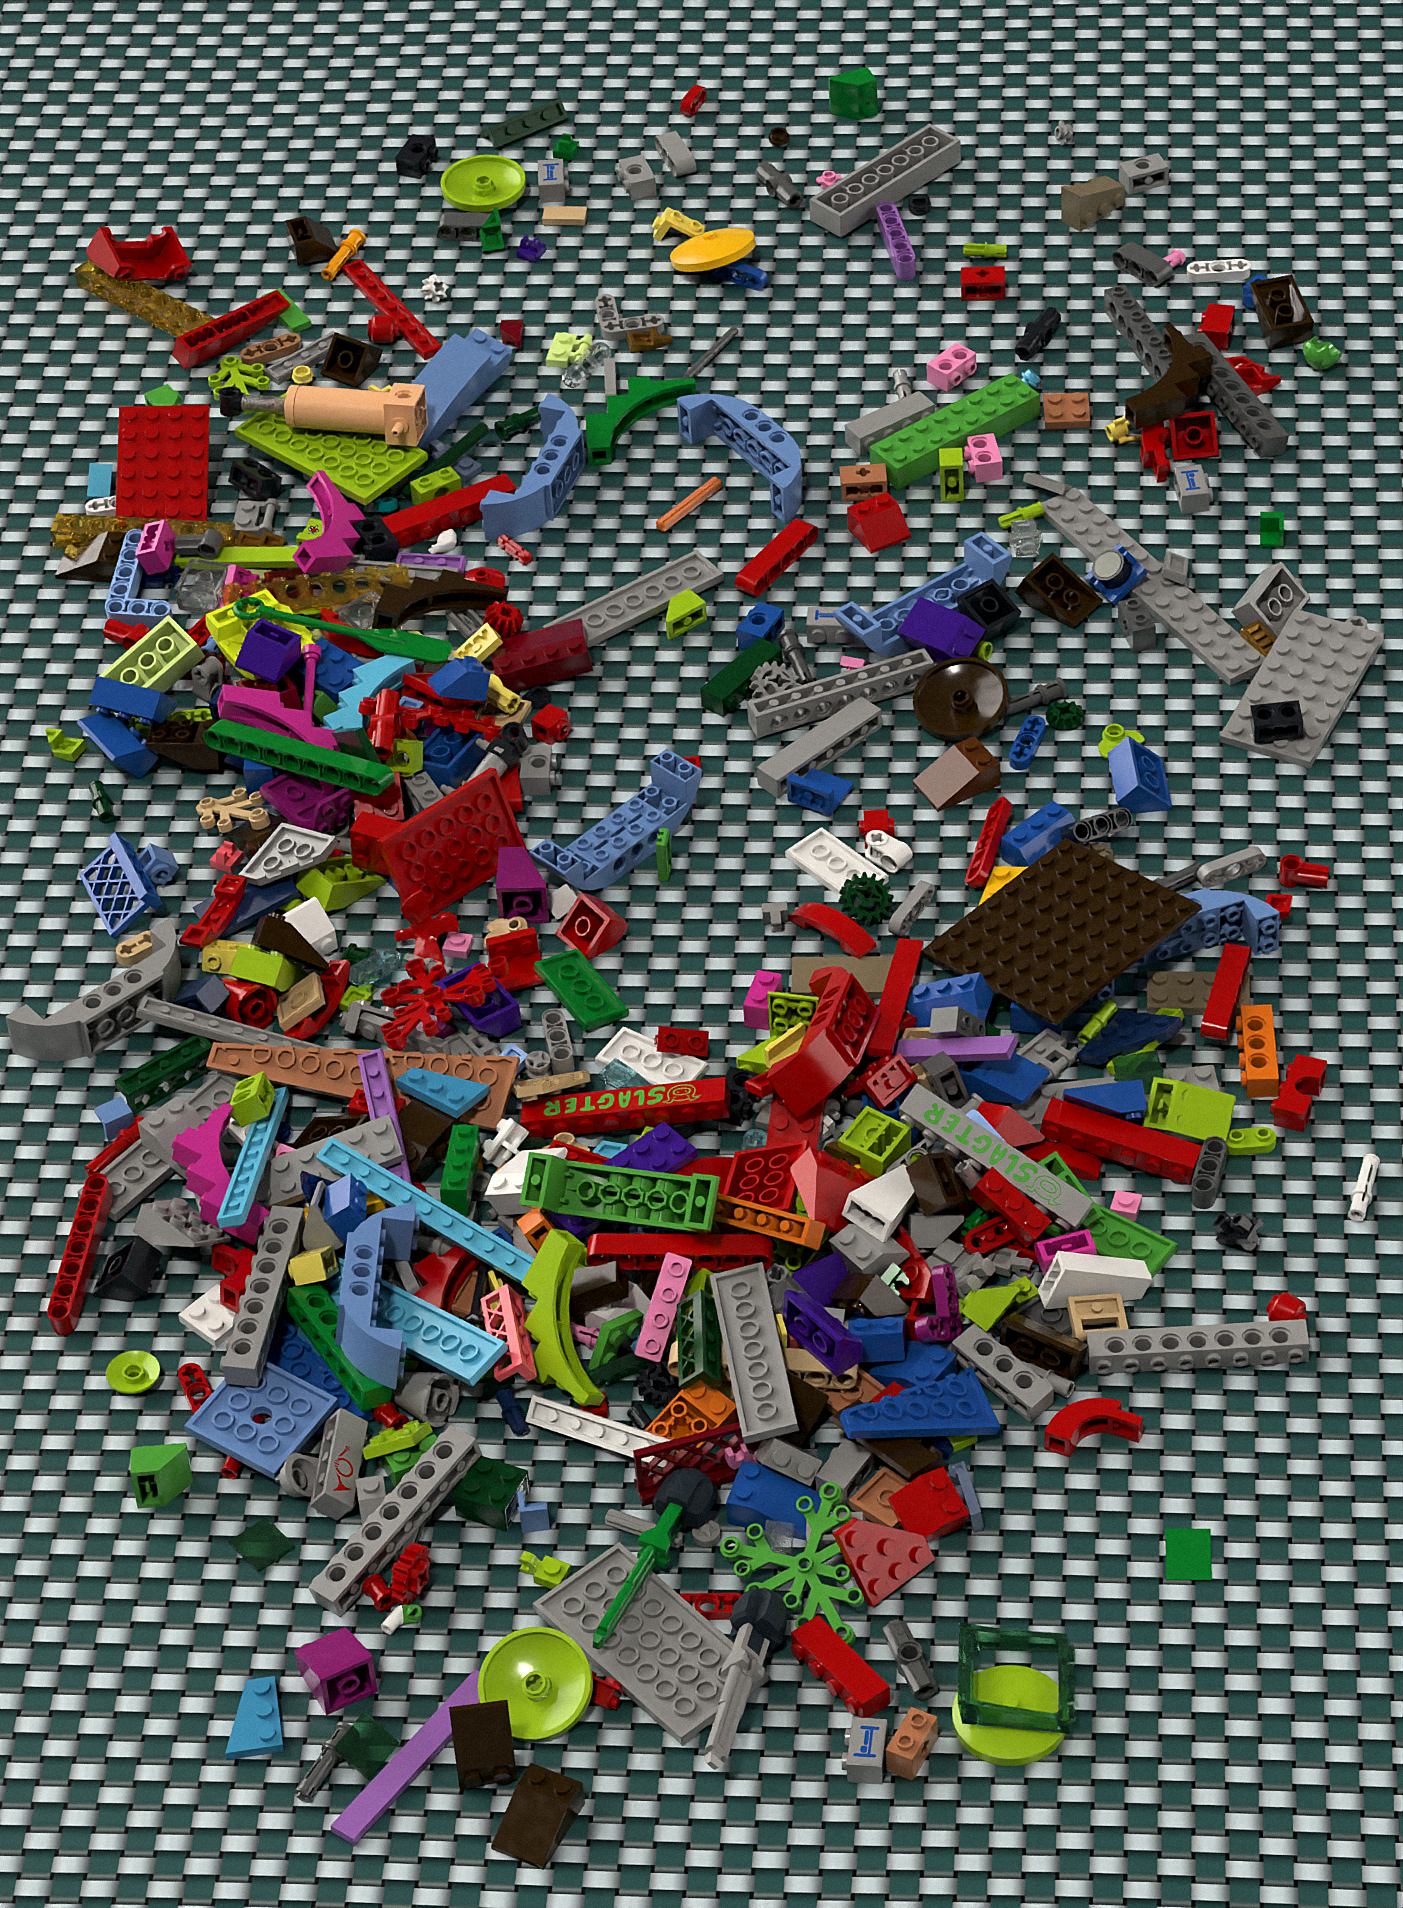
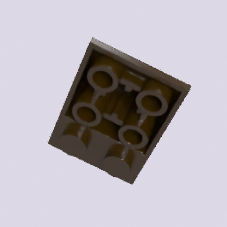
(184, 743)
(939, 1186)

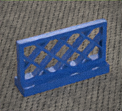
(132, 874)

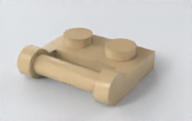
(1095, 1310)

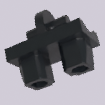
(1238, 1230)

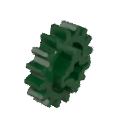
(873, 890)

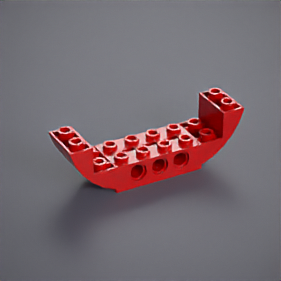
(830, 1044)

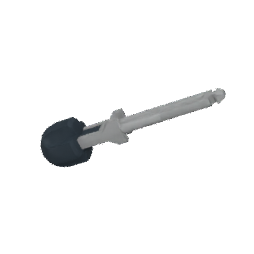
(757, 1628)

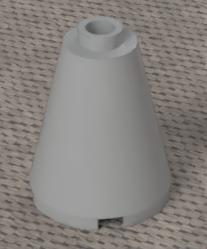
(427, 1396)

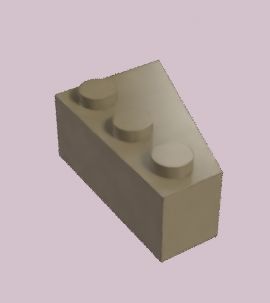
(1090, 201)

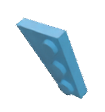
(442, 1091)

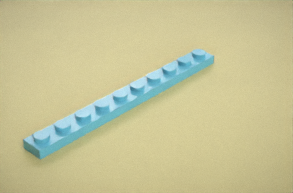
(251, 1164)
(432, 1213)

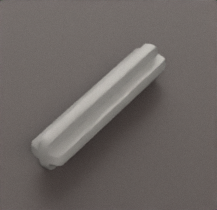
(635, 1525)

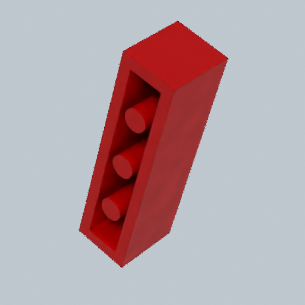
(840, 1668)

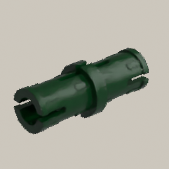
(98, 793)

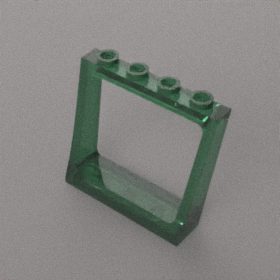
(975, 1712)

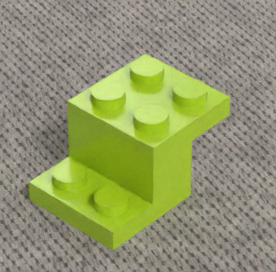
(877, 1141)

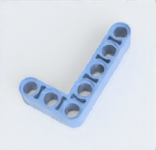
(122, 600)

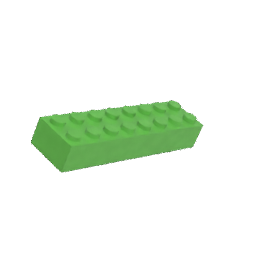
(989, 410)

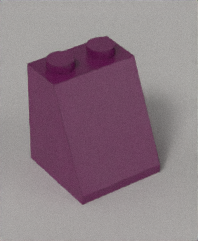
(520, 887)
(337, 1670)

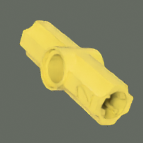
(501, 696)

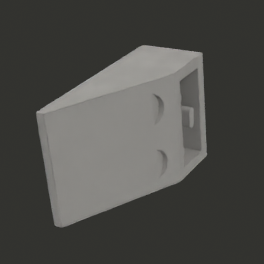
(176, 1224)

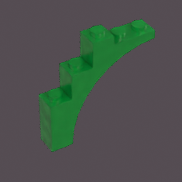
(644, 397)

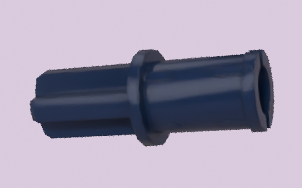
(511, 1411)

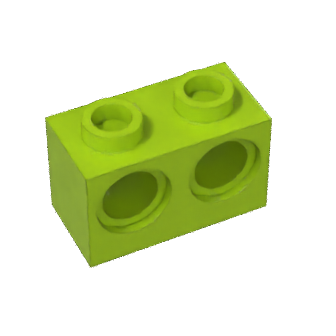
(397, 763)
(252, 1099)

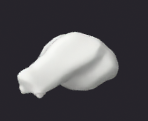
(445, 542)

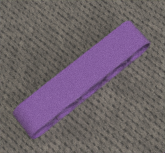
(896, 240)

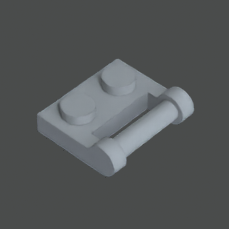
(248, 516)

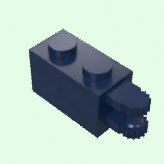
(203, 994)

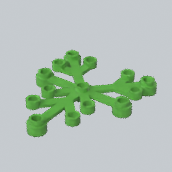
(819, 1592)

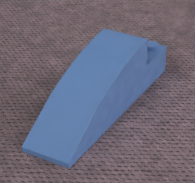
(458, 378)

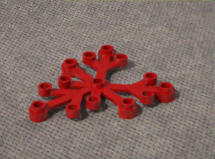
(460, 716)
(477, 984)

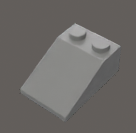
(164, 1124)

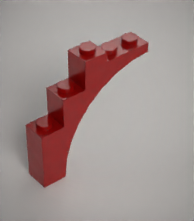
(443, 1278)

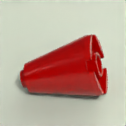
(249, 1003)

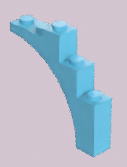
(368, 682)

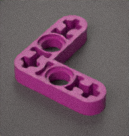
(947, 1323)

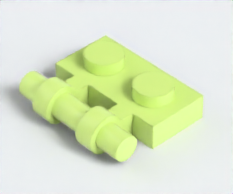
(563, 347)

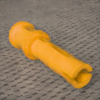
(347, 249)

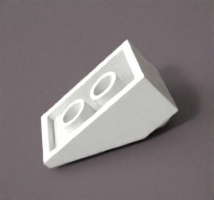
(507, 1183)

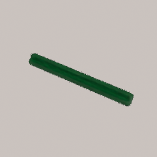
(451, 454)

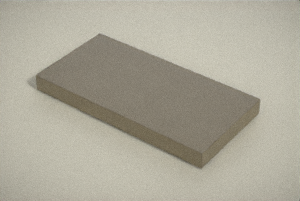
(868, 970)

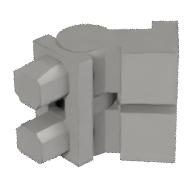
(969, 1270)

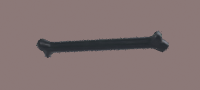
(475, 1316)

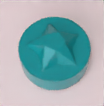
(386, 504)

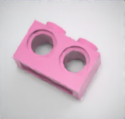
(951, 367)
(983, 458)

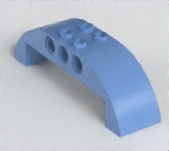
(753, 438)
(877, 630)

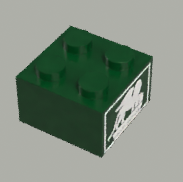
(490, 1493)

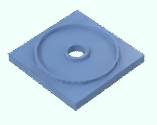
(294, 1410)

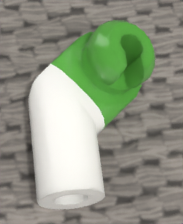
(401, 1615)

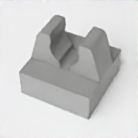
(774, 914)

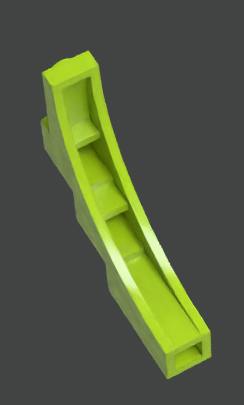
(549, 1321)

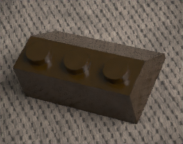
(1043, 1346)

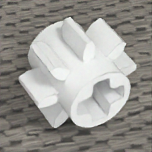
(434, 288)

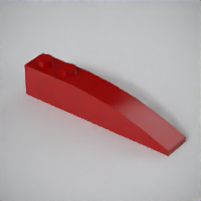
(227, 330)

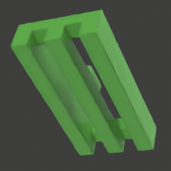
(663, 854)

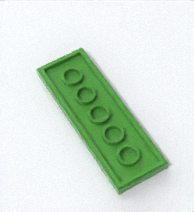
(1125, 1239)

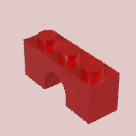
(1293, 1107)
(998, 1193)

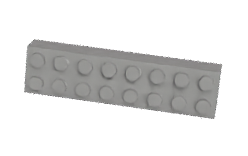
(885, 178)

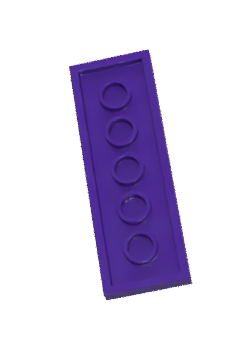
(656, 1151)

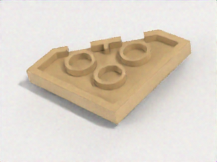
(551, 1085)

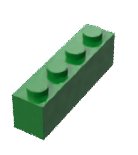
(460, 1168)

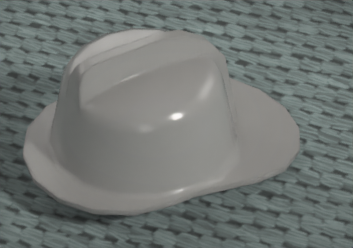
(298, 1475)

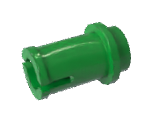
(974, 1220)

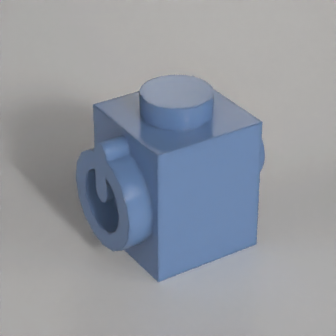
(158, 864)

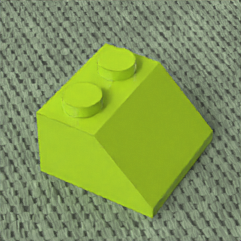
(990, 1304)

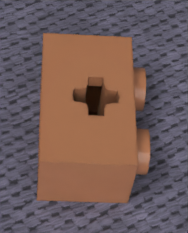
(862, 481)
(911, 1743)

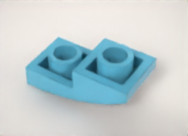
(99, 481)

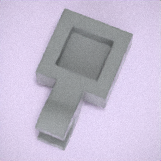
(1008, 1260)

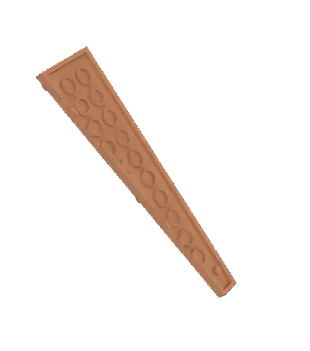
(339, 1075)

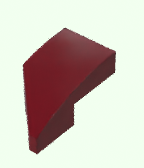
(512, 332)

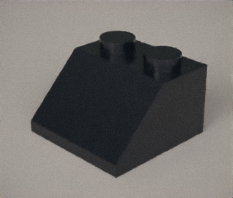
(990, 609)
(128, 1271)

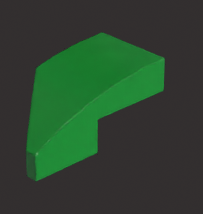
(491, 233)

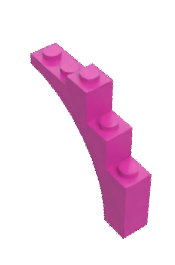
(338, 537)
(266, 712)
(208, 1176)

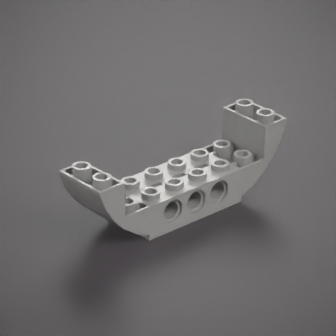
(105, 1012)

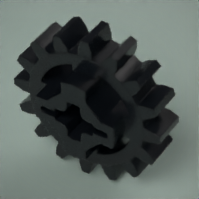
(657, 1383)

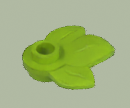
(1114, 735)

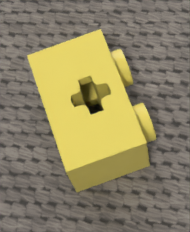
(313, 1265)

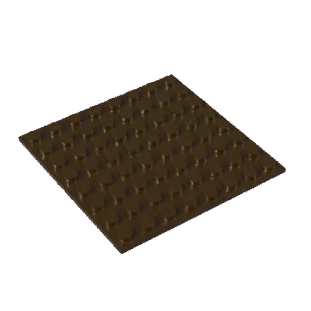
(1062, 930)

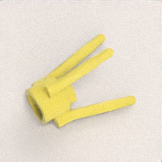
(1119, 430)

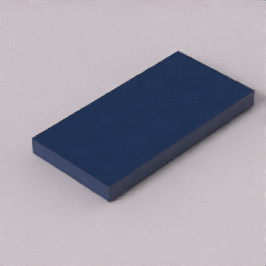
(255, 902)

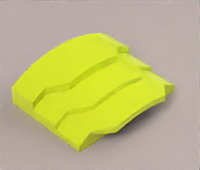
(231, 631)

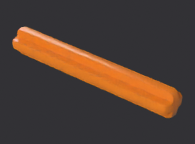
(688, 504)

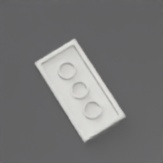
(831, 860)
(656, 1067)

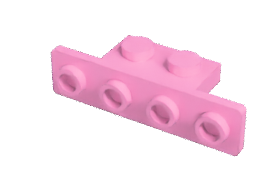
(662, 1308)

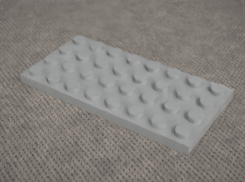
(1311, 663)
(658, 1652)

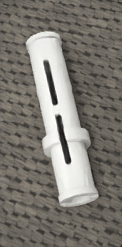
(1362, 1195)

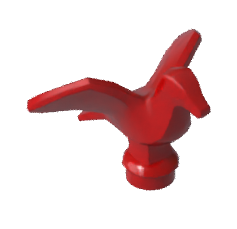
(424, 927)

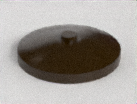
(960, 698)

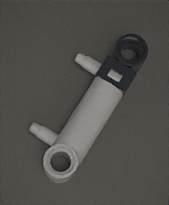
(500, 753)

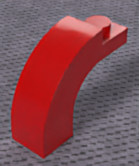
(235, 1265)
(1088, 1418)

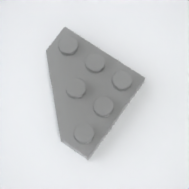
(288, 852)

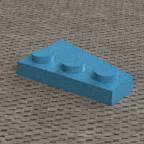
(257, 1721)

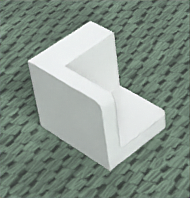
(562, 900)

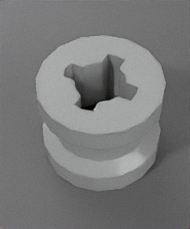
(538, 1065)

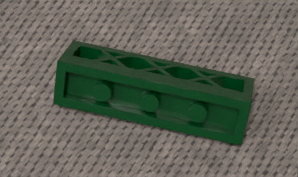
(526, 123)
(165, 1069)
(704, 1336)

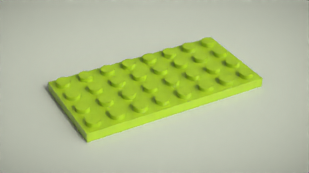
(355, 462)

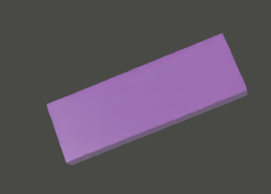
(456, 561)

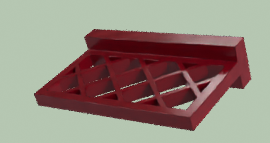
(714, 1466)

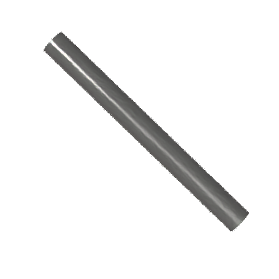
(711, 353)

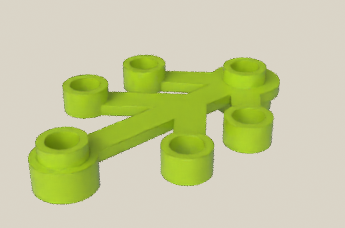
(232, 367)

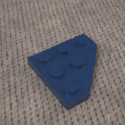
(1127, 1034)

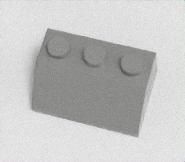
(1271, 599)

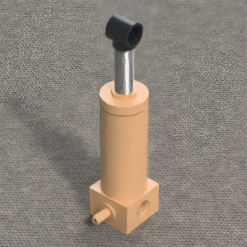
(396, 414)

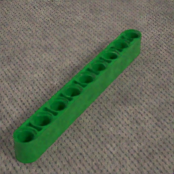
(299, 757)

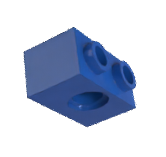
(761, 621)

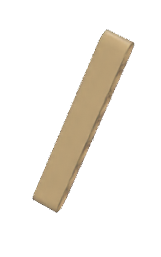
(796, 1361)

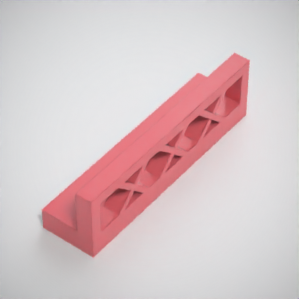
(512, 1328)

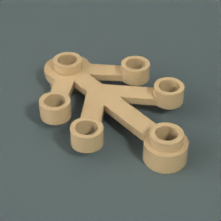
(210, 807)

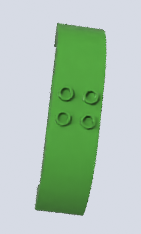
(620, 1194)

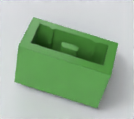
(159, 1473)

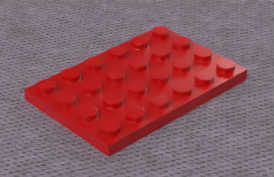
(163, 462)
(452, 843)

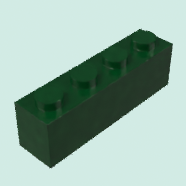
(732, 683)

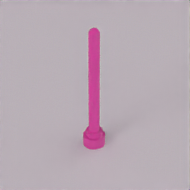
(311, 654)

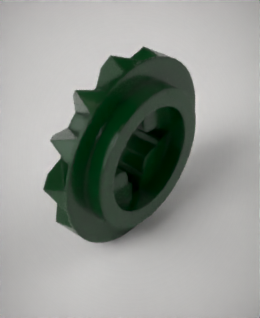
(1066, 721)

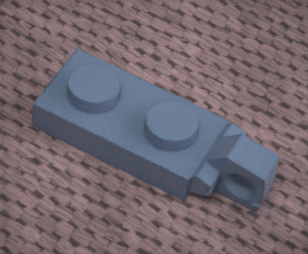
(464, 466)
(960, 1477)

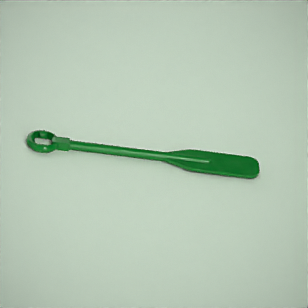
(383, 640)

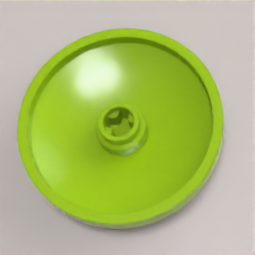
(483, 183)
(541, 1678)
(1016, 1688)

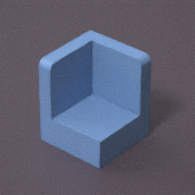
(114, 1117)
(533, 1515)

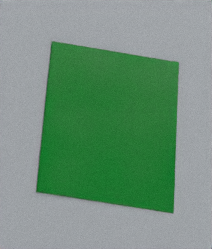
(1188, 1554)

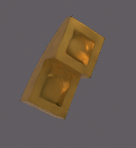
(267, 539)

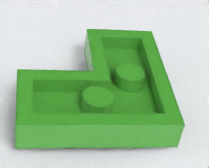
(613, 1334)

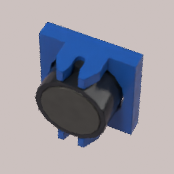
(1115, 573)

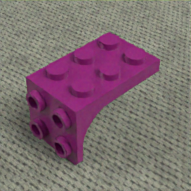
(306, 804)

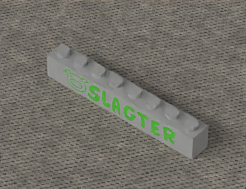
(984, 1149)

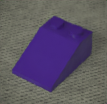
(940, 631)

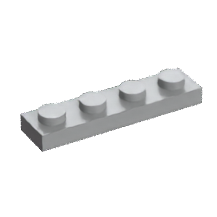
(416, 1040)

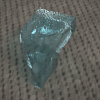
(621, 1076)

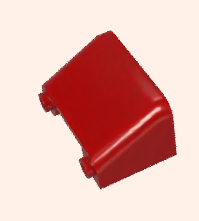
(154, 259)

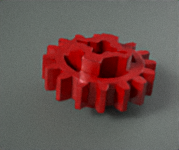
(410, 1574)

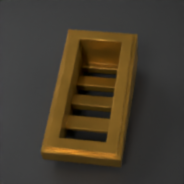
(1255, 632)

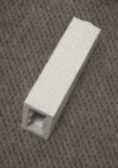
(881, 1203)
(1092, 1275)

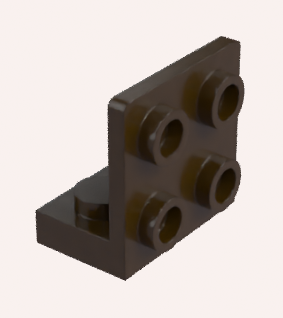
(808, 1405)

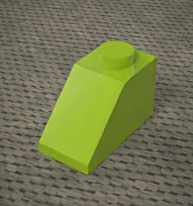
(684, 613)

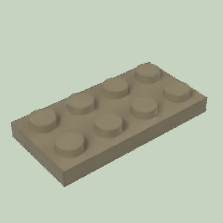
(1185, 991)

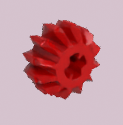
(504, 619)

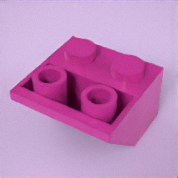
(1075, 1242)

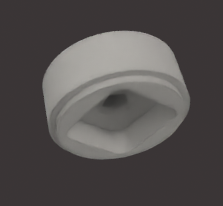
(706, 1535)

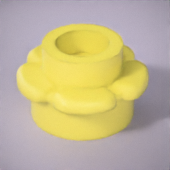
(302, 375)

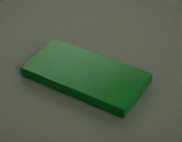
(581, 989)

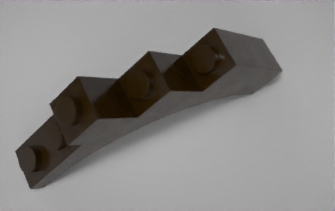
(1169, 394)
(425, 596)
(590, 1286)

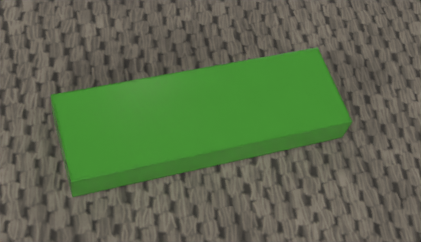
(293, 317)

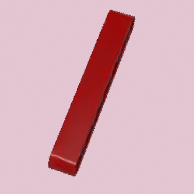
(706, 1251)
(80, 1254)

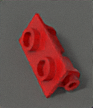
(682, 1041)
(607, 1692)

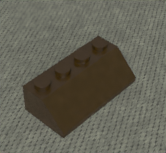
(902, 1453)

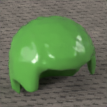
(1320, 355)

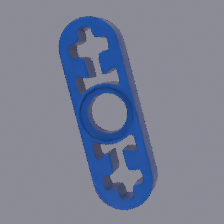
(751, 276)
(1026, 735)

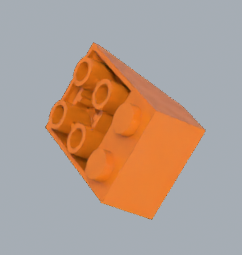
(693, 1412)

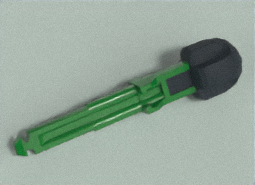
(683, 1503)

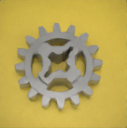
(777, 680)

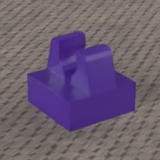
(530, 250)

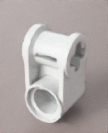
(887, 851)

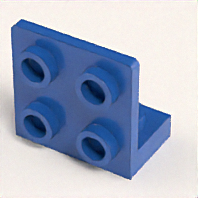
(818, 790)

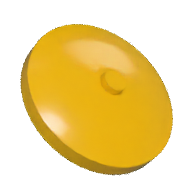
(713, 249)

